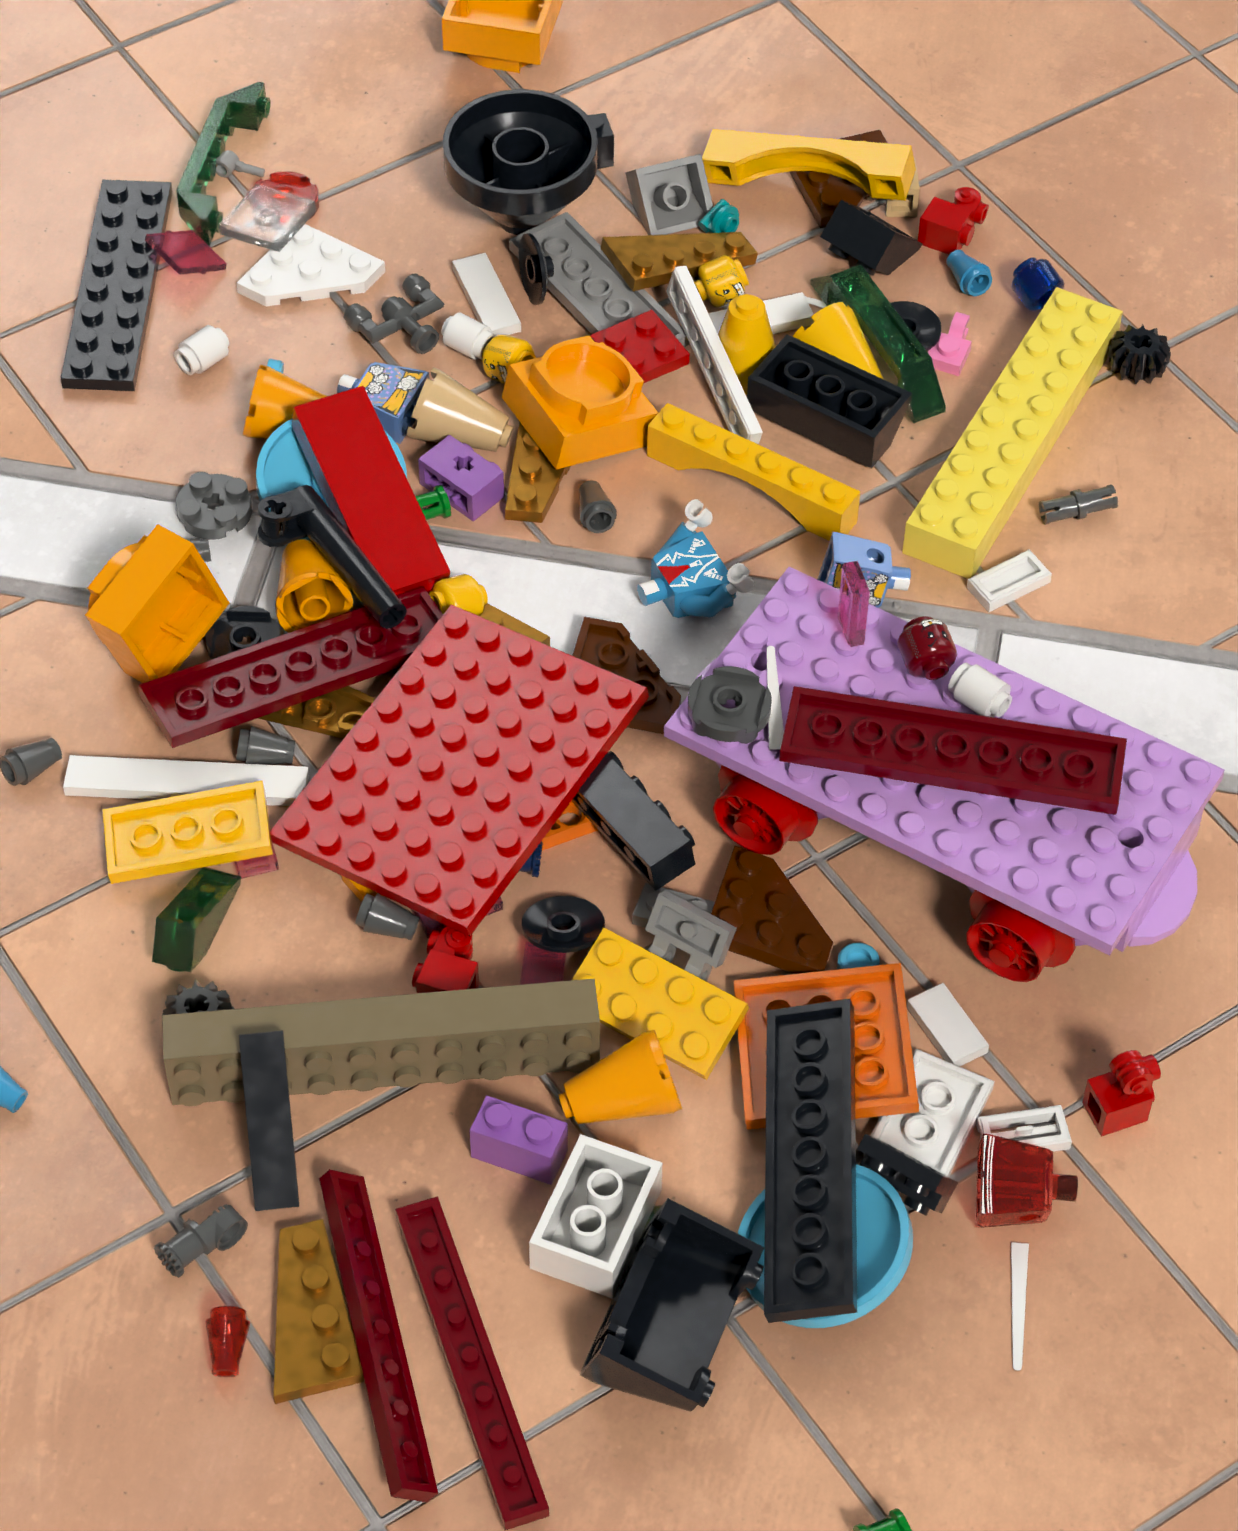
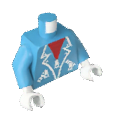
(691, 574)

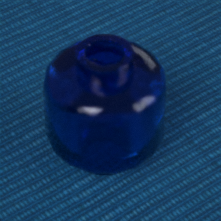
(1035, 282)

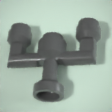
(400, 315)

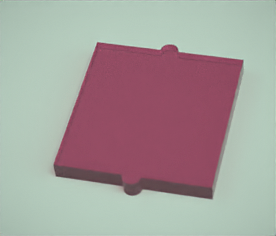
(185, 252)

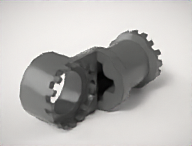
(218, 1231)

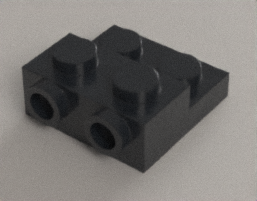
(921, 1184)

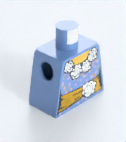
(392, 393)
(874, 562)

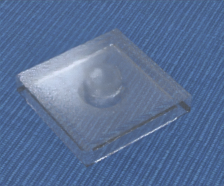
(267, 217)

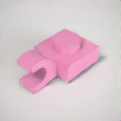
(952, 348)

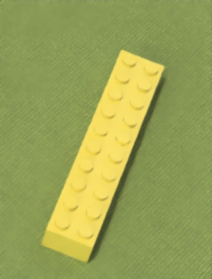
(1011, 434)

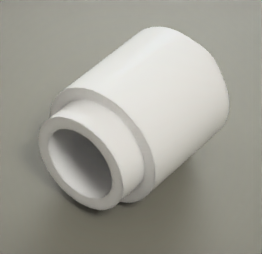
(466, 335)
(202, 350)
(980, 690)

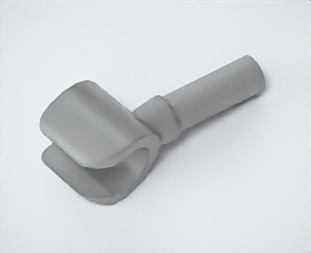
(229, 161)

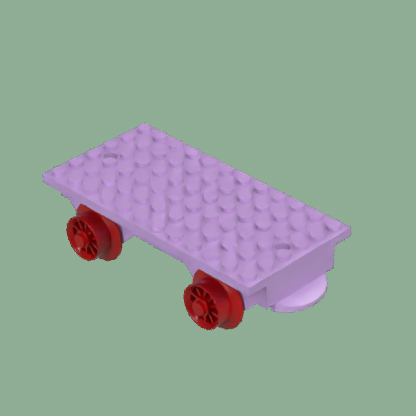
(1034, 869)

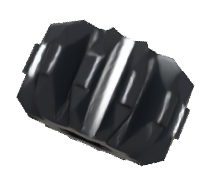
(1139, 354)

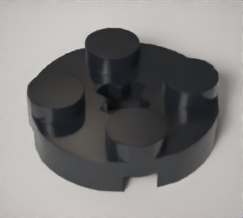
(240, 623)

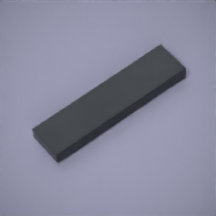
(269, 1120)

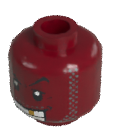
(927, 648)

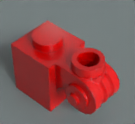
(951, 225)
(447, 963)
(1124, 1094)

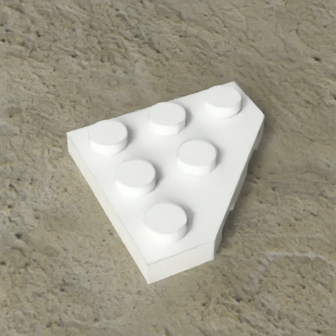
(310, 269)

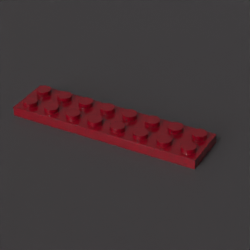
(285, 670)
(954, 750)

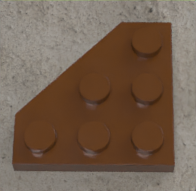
(825, 190)
(610, 648)
(769, 916)

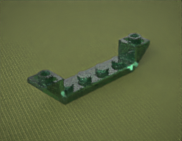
(238, 109)
(888, 335)

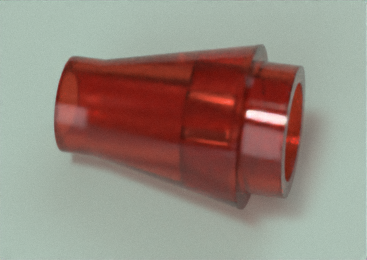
(226, 1339)

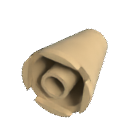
(454, 410)

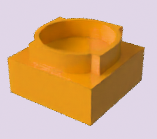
(500, 32)
(579, 402)
(154, 604)

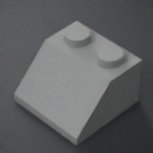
(670, 195)

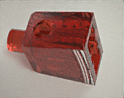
(1017, 1183)

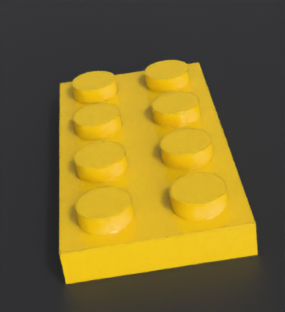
(187, 832)
(648, 993)

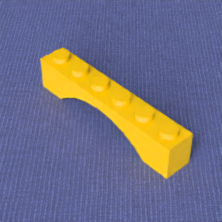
(743, 156)
(811, 497)

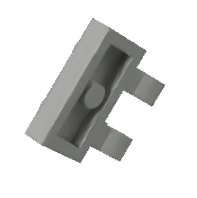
(691, 930)

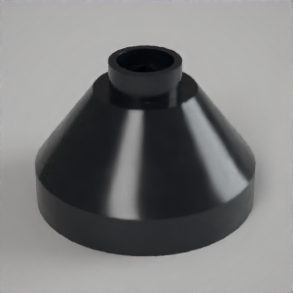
(520, 155)

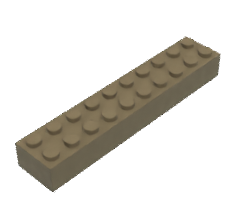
(390, 1040)

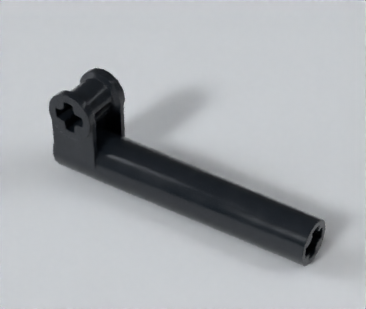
(305, 514)

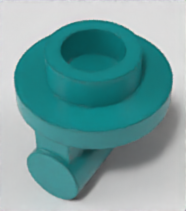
(720, 218)

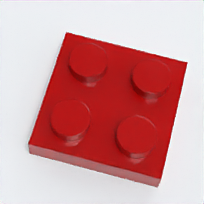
(645, 345)

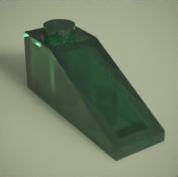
(193, 919)

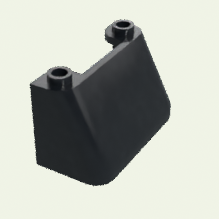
(672, 1308)

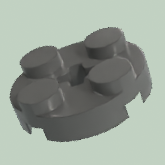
(208, 489)
(727, 724)

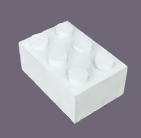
(595, 1216)

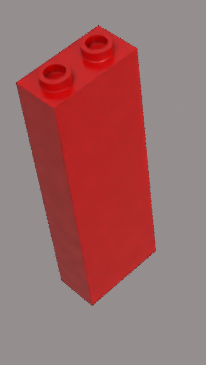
(369, 488)

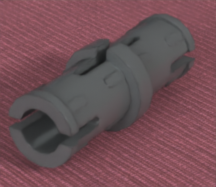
(1078, 504)

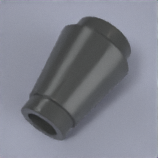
(596, 509)
(264, 748)
(28, 761)
(386, 918)

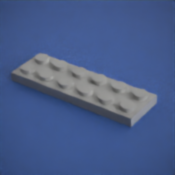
(588, 280)

